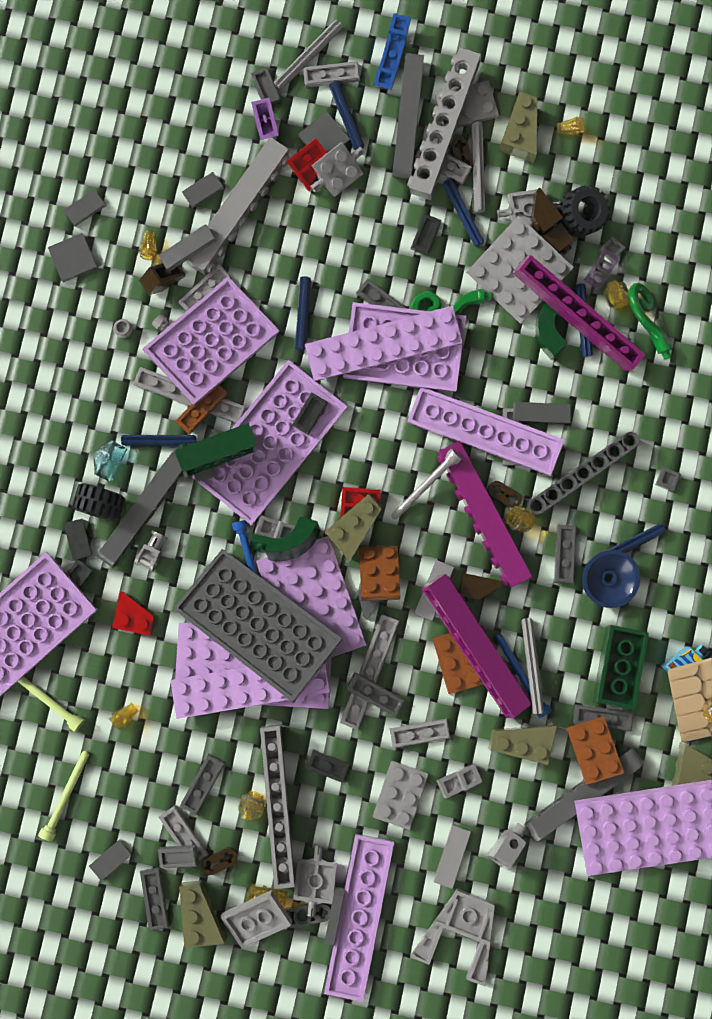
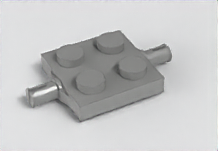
(337, 169)
(521, 205)
(315, 881)

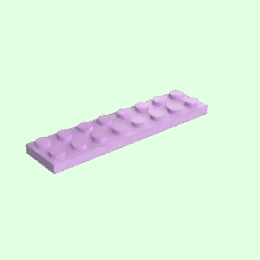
(383, 343)
(485, 431)
(233, 690)
(359, 917)

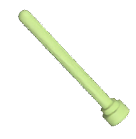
(74, 721)
(48, 832)

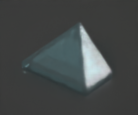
(108, 460)

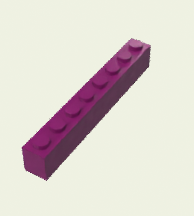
(578, 313)
(485, 517)
(476, 646)

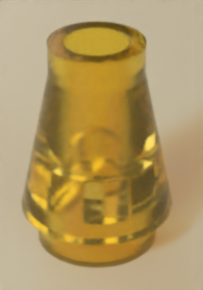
(571, 127)
(148, 247)
(123, 716)

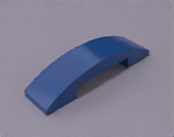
(393, 51)

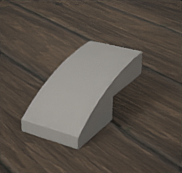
(272, 528)
(459, 781)

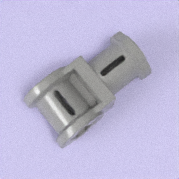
(151, 551)

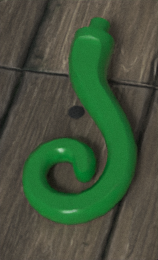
(470, 298)
(645, 305)

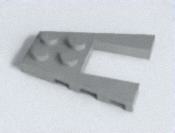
(468, 917)

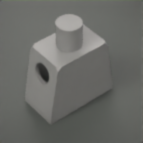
(501, 851)

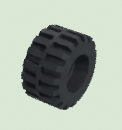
(597, 208)
(98, 502)

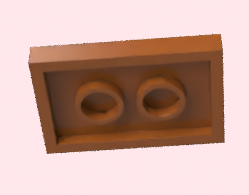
(379, 573)
(455, 667)
(595, 750)

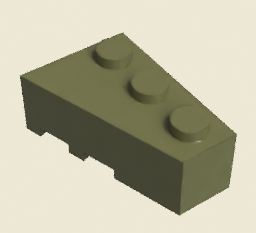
(521, 131)
(353, 526)
(528, 743)
(691, 766)
(199, 919)

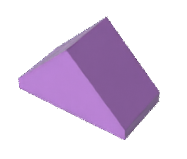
(264, 118)

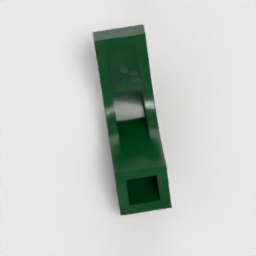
(546, 333)
(291, 545)

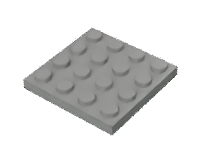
(497, 263)

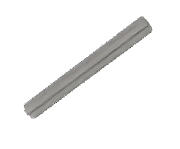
(308, 54)
(478, 167)
(532, 666)

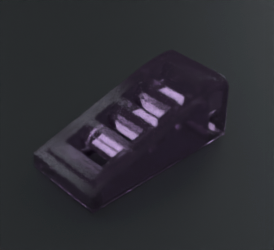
(594, 283)

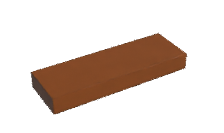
(195, 415)

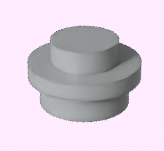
(123, 328)

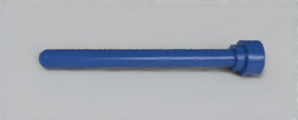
(241, 529)
(518, 669)

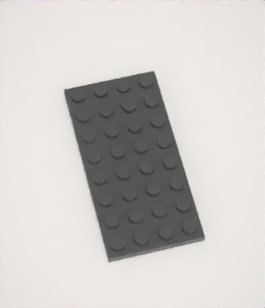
(258, 625)

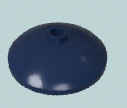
(623, 581)

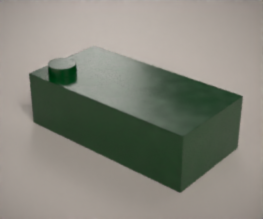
(216, 450)
(620, 667)

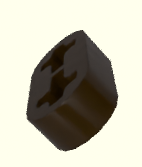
(466, 151)
(507, 491)
(221, 864)

